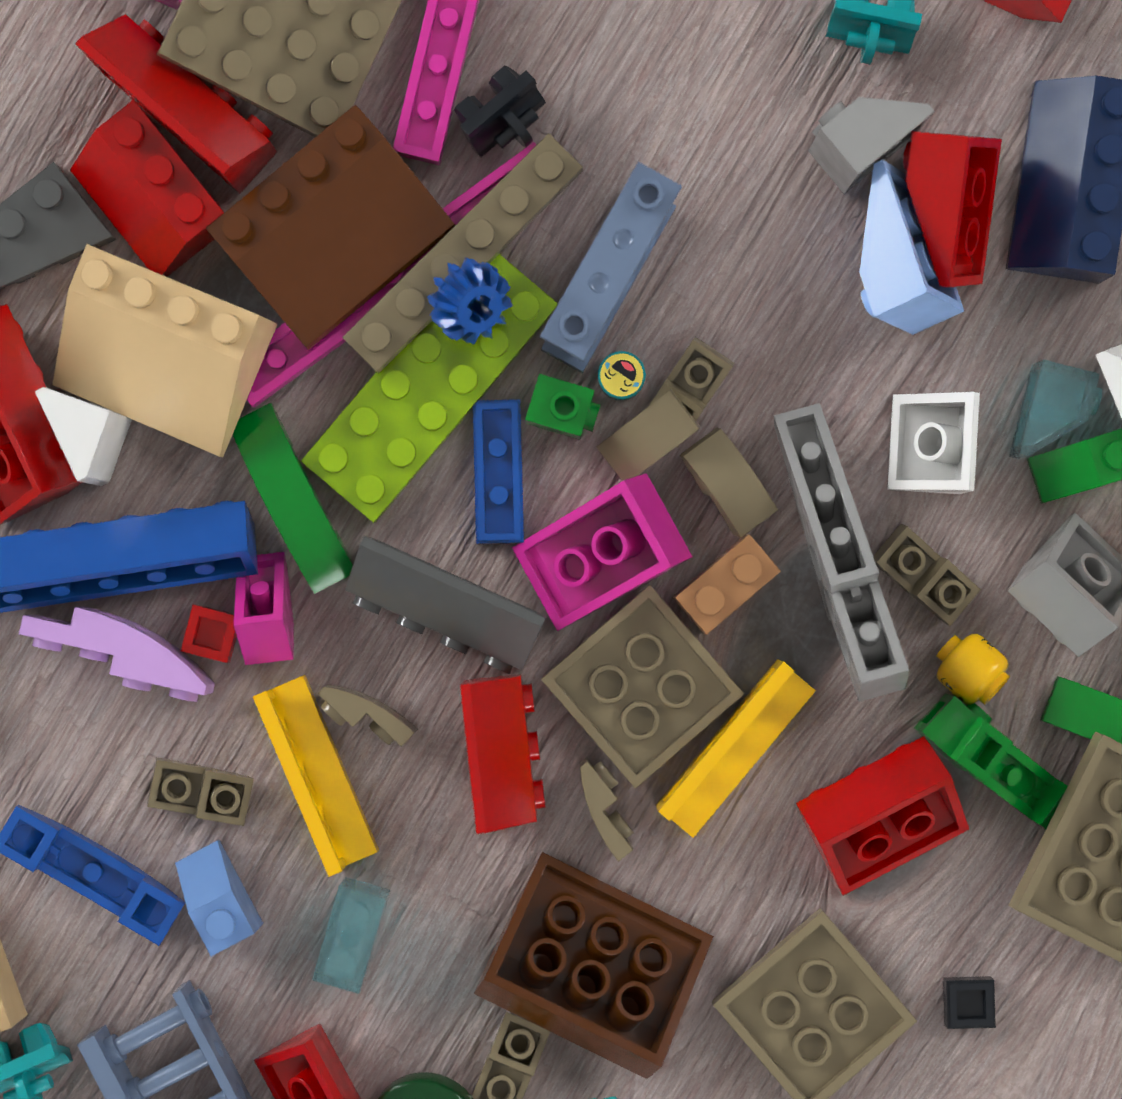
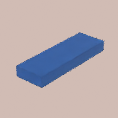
(498, 471)

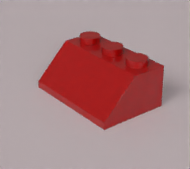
(146, 190)
(501, 752)
(884, 815)

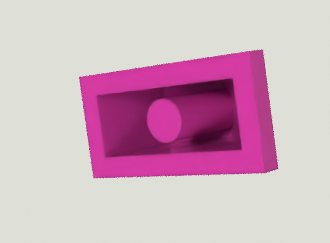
(265, 612)

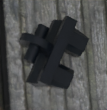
(505, 115)

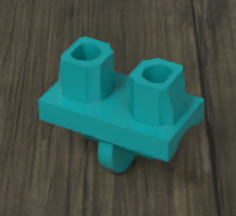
(875, 26)
(40, 1057)

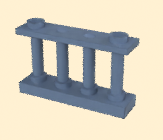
(610, 267)
(107, 1053)

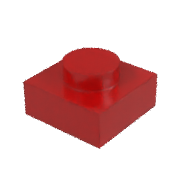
(210, 634)

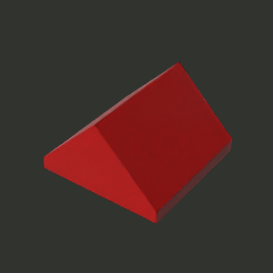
(306, 1069)

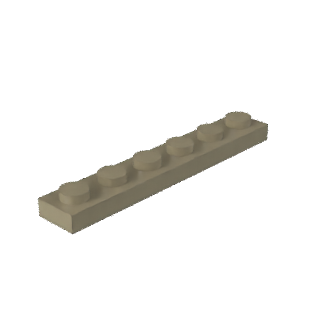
(478, 236)

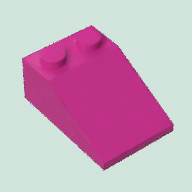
(602, 551)

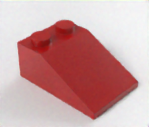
(953, 198)

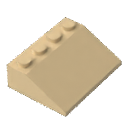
(158, 350)

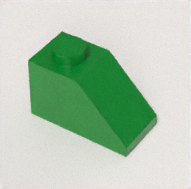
(1078, 466)

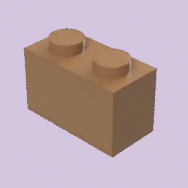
(726, 584)

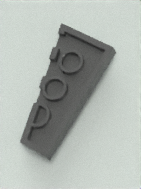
(45, 226)

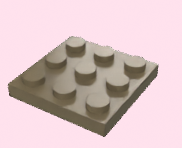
(642, 686)
(814, 1010)

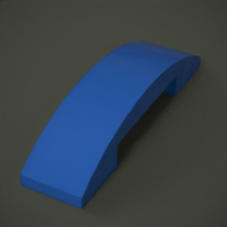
(91, 871)

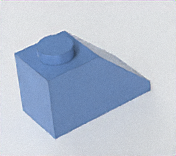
(216, 898)

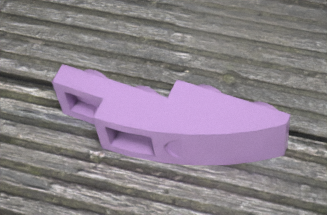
(137, 652)

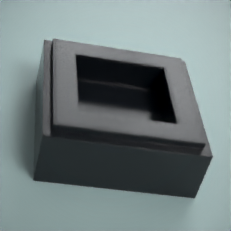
(969, 1002)

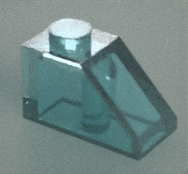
(1053, 405)

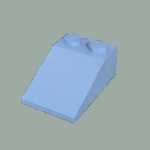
(896, 260)

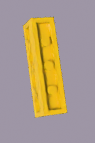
(735, 748)
(316, 774)

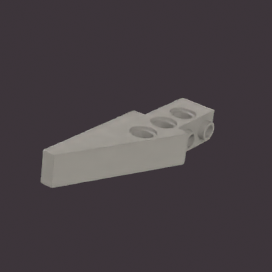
(841, 554)

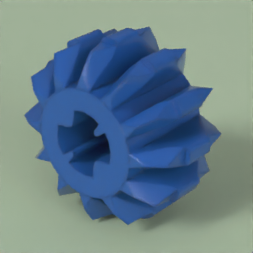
(469, 300)

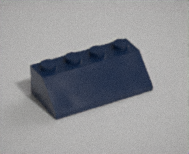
(1070, 181)

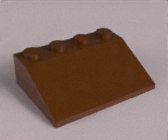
(331, 227)
(595, 966)

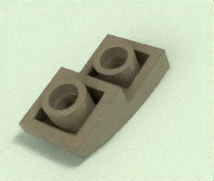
(696, 377)
(648, 436)
(729, 482)
(925, 574)
(352, 706)
(200, 791)
(599, 795)
(511, 1059)

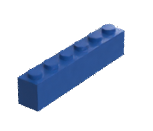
(127, 555)

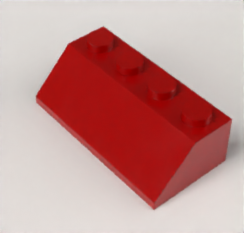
(180, 101)
(30, 455)

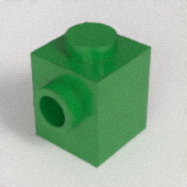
(562, 407)
(948, 724)

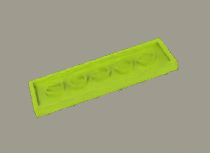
(420, 401)

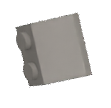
(862, 134)
(1073, 586)

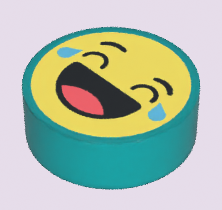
(621, 375)

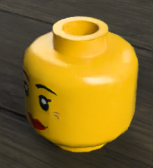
(972, 668)

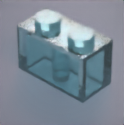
(351, 935)

